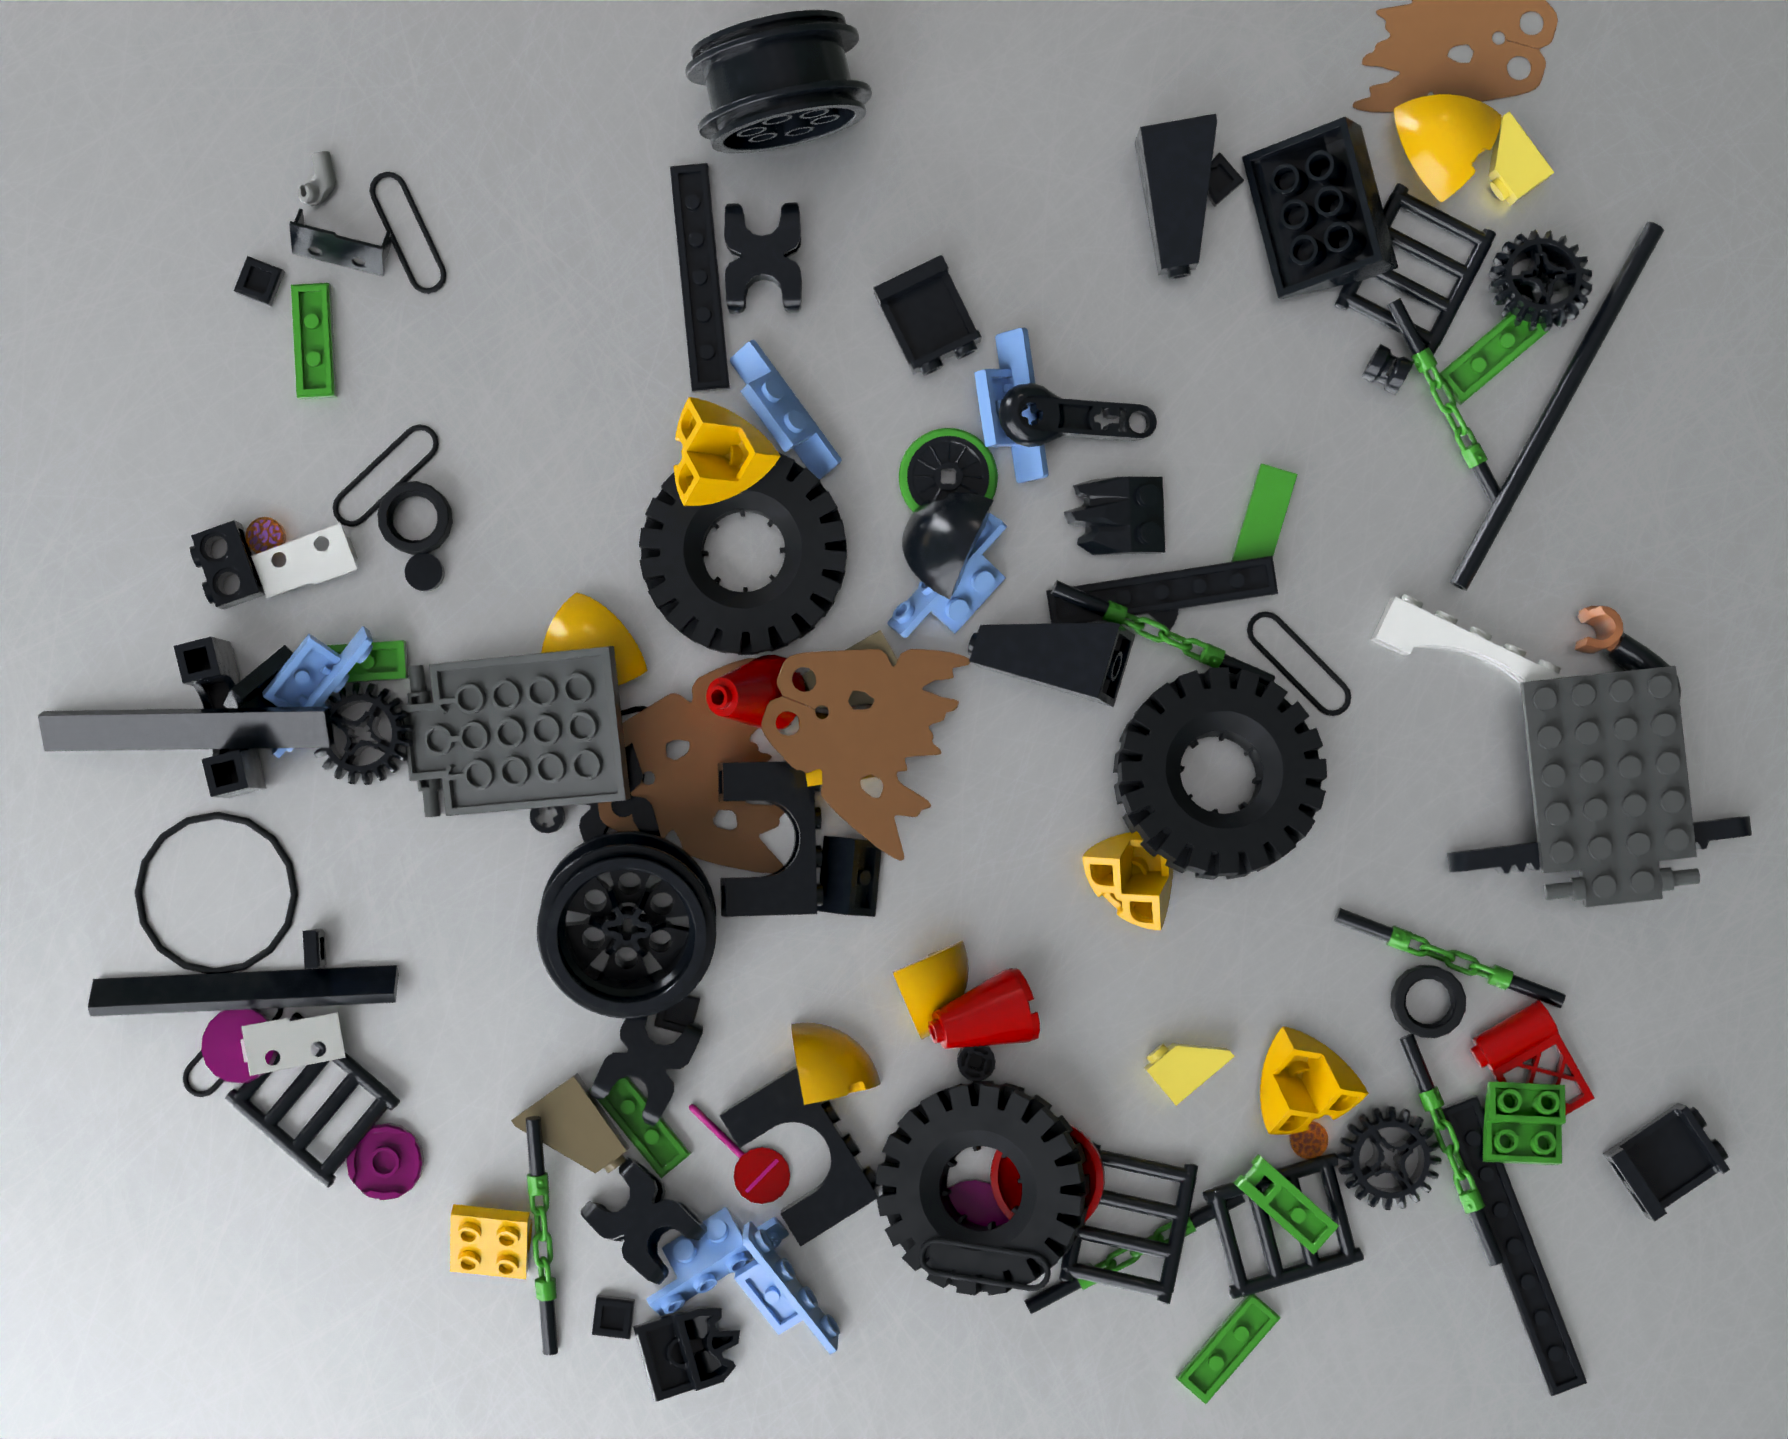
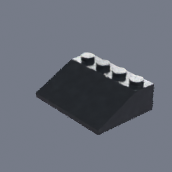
(1319, 209)

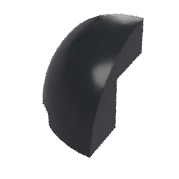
(942, 537)

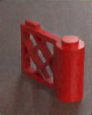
(1523, 1038)

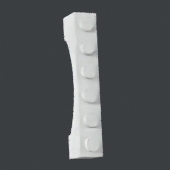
(1410, 627)

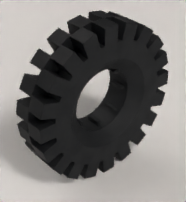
(755, 619)
(1273, 738)
(918, 1195)

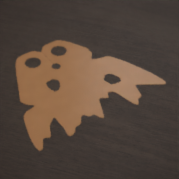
(1427, 31)
(867, 740)
(687, 788)

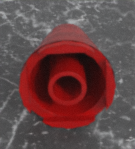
(749, 689)
(988, 1014)

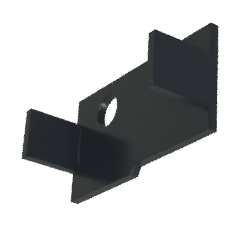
(337, 248)

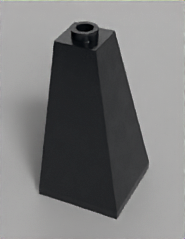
(1175, 184)
(1063, 656)

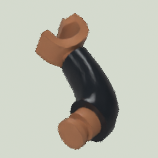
(1618, 645)

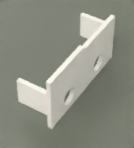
(305, 562)
(292, 1042)

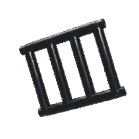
(1464, 273)
(297, 1147)
(1170, 1251)
(1276, 1274)

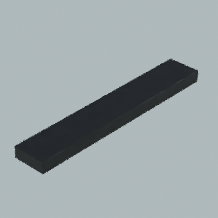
(699, 277)
(1174, 590)

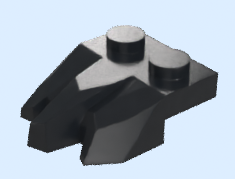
(1120, 515)
(685, 1351)

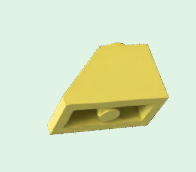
(1515, 163)
(1184, 1067)

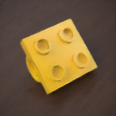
(490, 1241)

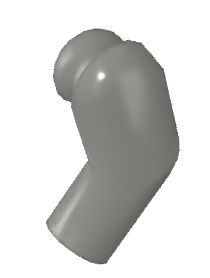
(322, 183)

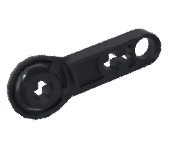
(1066, 417)

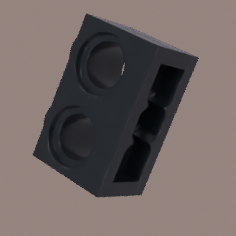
(235, 561)

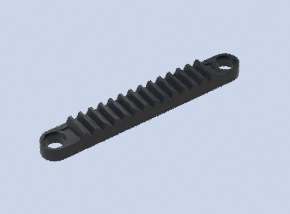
(1527, 854)

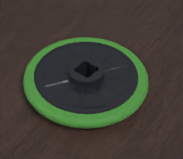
(947, 451)

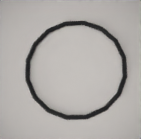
(201, 818)

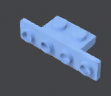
(992, 385)
(782, 410)
(976, 585)
(315, 673)
(707, 1260)
(777, 1292)

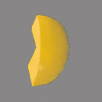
(1444, 138)
(718, 454)
(589, 624)
(1130, 879)
(933, 983)
(830, 1063)
(1305, 1083)

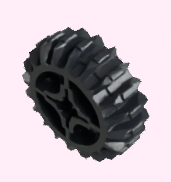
(1568, 273)
(372, 719)
(1373, 1165)

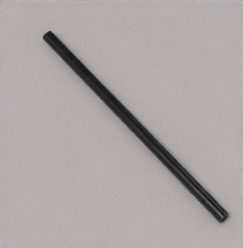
(1557, 406)

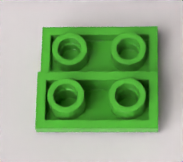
(1523, 1123)

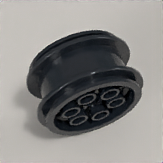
(778, 81)
(626, 987)

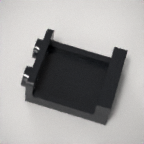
(927, 316)
(1667, 1159)

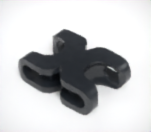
(763, 258)
(639, 807)
(648, 1063)
(643, 1221)

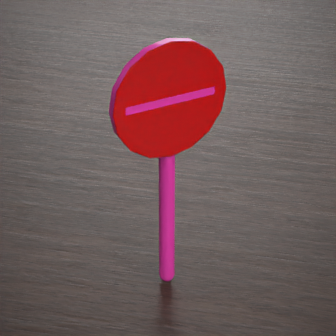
(760, 1173)

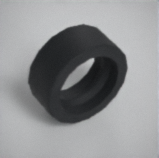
(387, 509)
(1455, 991)

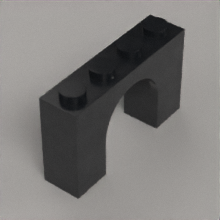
(212, 671)
(795, 885)
(847, 1184)

